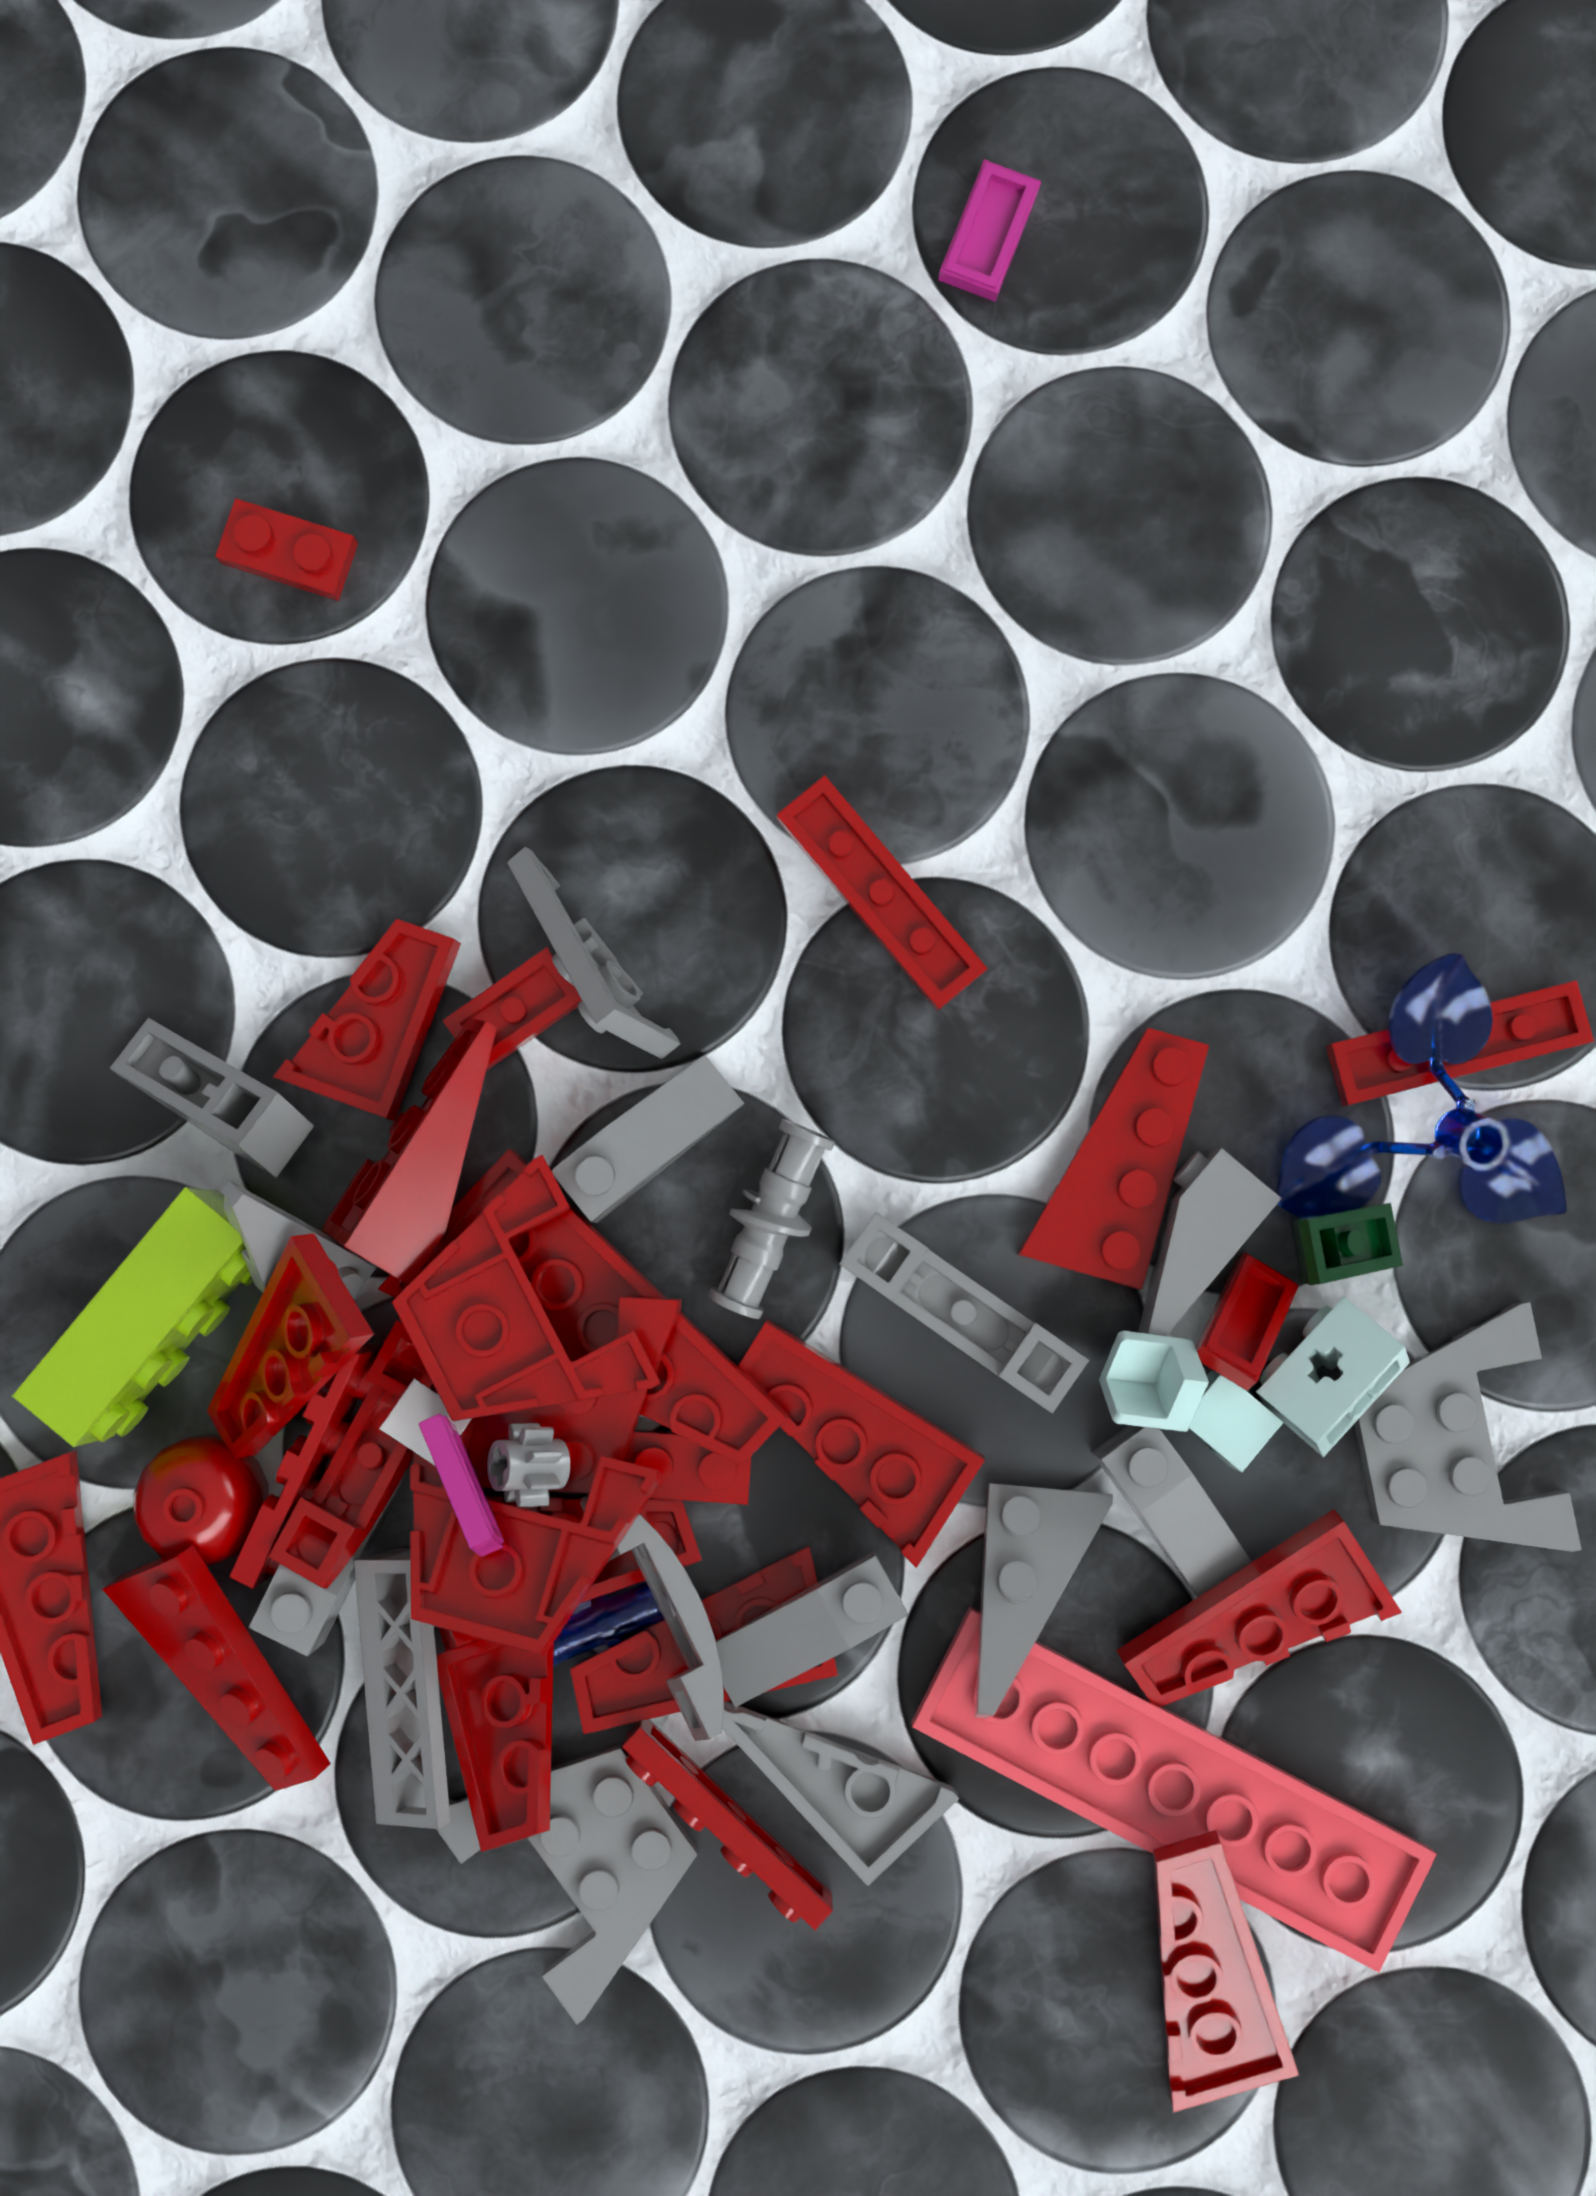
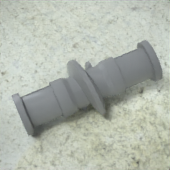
(771, 1220)

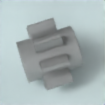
(528, 1464)

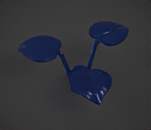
(1505, 1161)

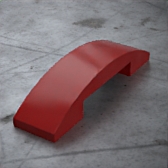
(360, 1477)

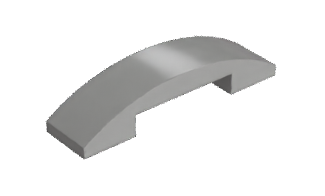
(964, 1312)
(699, 1687)

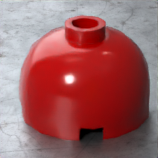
(199, 1498)

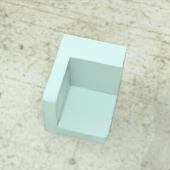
(1153, 1381)
(1233, 1422)

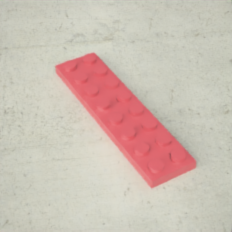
(1172, 1780)

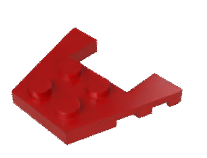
(486, 1328)
(591, 1425)
(541, 1572)

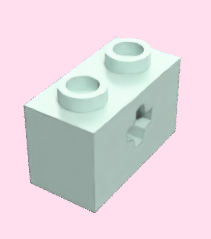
(1328, 1408)

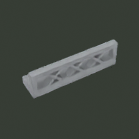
(400, 1696)

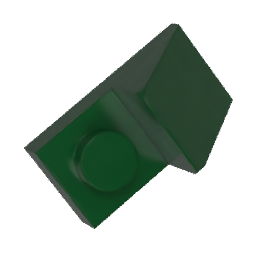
(1346, 1244)

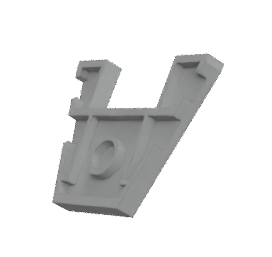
(1432, 1450)
(611, 1852)

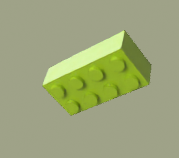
(140, 1323)

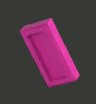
(989, 230)
(461, 1485)

